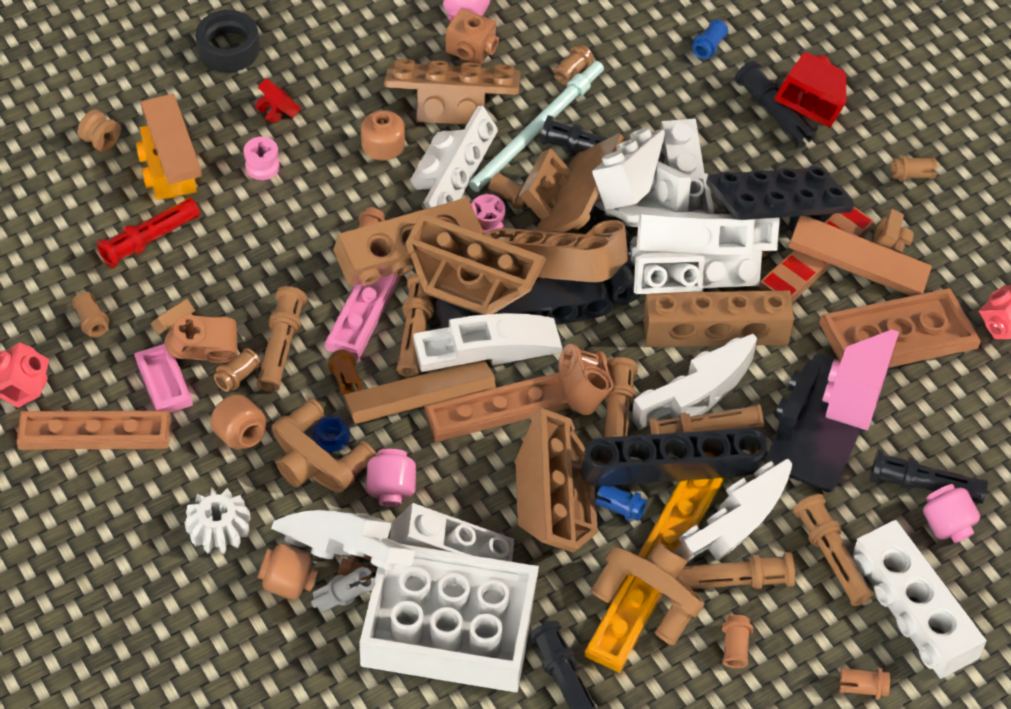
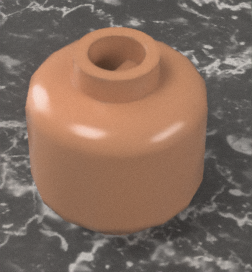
(383, 135)
(238, 422)
(287, 571)

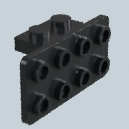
(779, 193)
(805, 436)

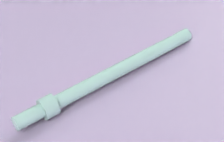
(575, 88)

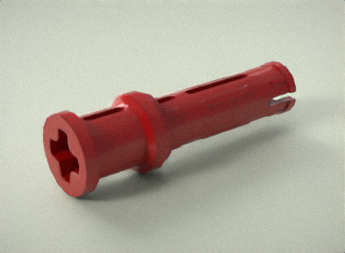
(135, 238)

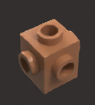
(471, 37)

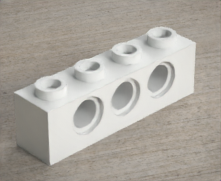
(915, 578)

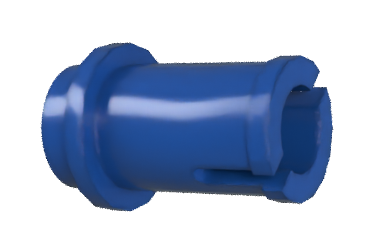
(706, 44)
(621, 502)

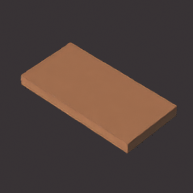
(927, 326)

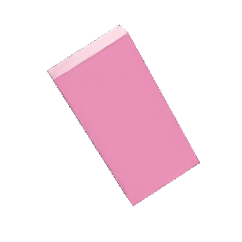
(163, 379)

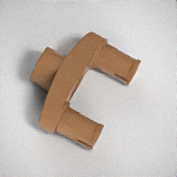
(307, 459)
(660, 572)

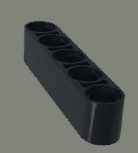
(553, 298)
(659, 467)

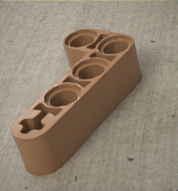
(571, 255)

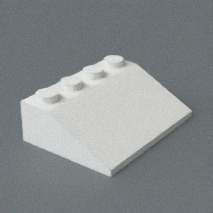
(451, 619)

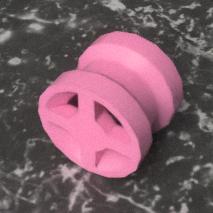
(261, 158)
(488, 207)

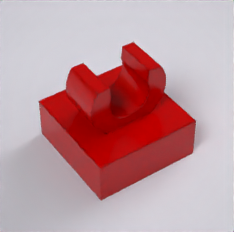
(278, 101)

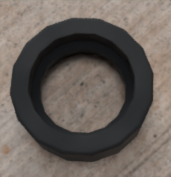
(227, 22)

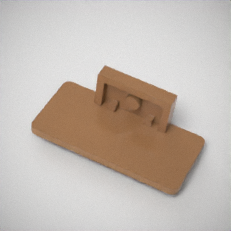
(451, 92)
(562, 193)

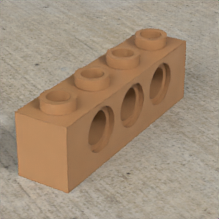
(388, 237)
(717, 318)

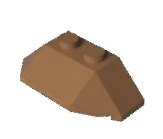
(470, 266)
(551, 493)

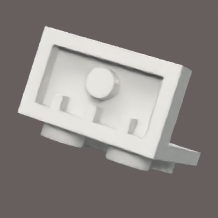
(667, 194)

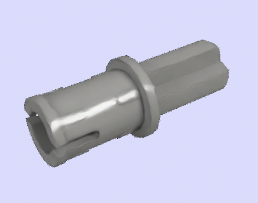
(343, 589)

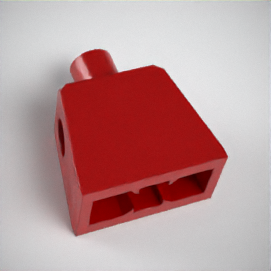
(814, 89)

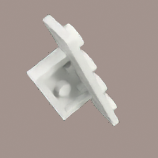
(454, 159)

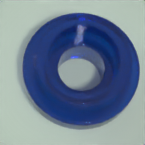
(331, 425)

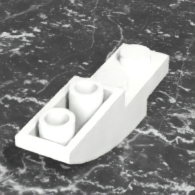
(684, 154)
(705, 233)
(691, 272)
(484, 337)
(708, 382)
(739, 513)
(344, 535)

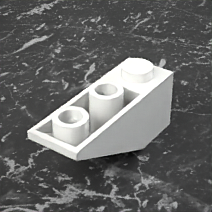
(629, 171)
(438, 531)

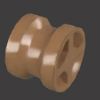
(99, 130)

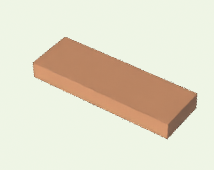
(171, 139)

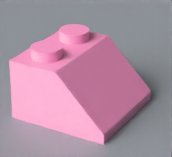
(858, 380)

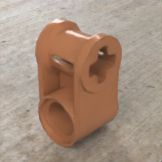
(204, 338)
(584, 378)

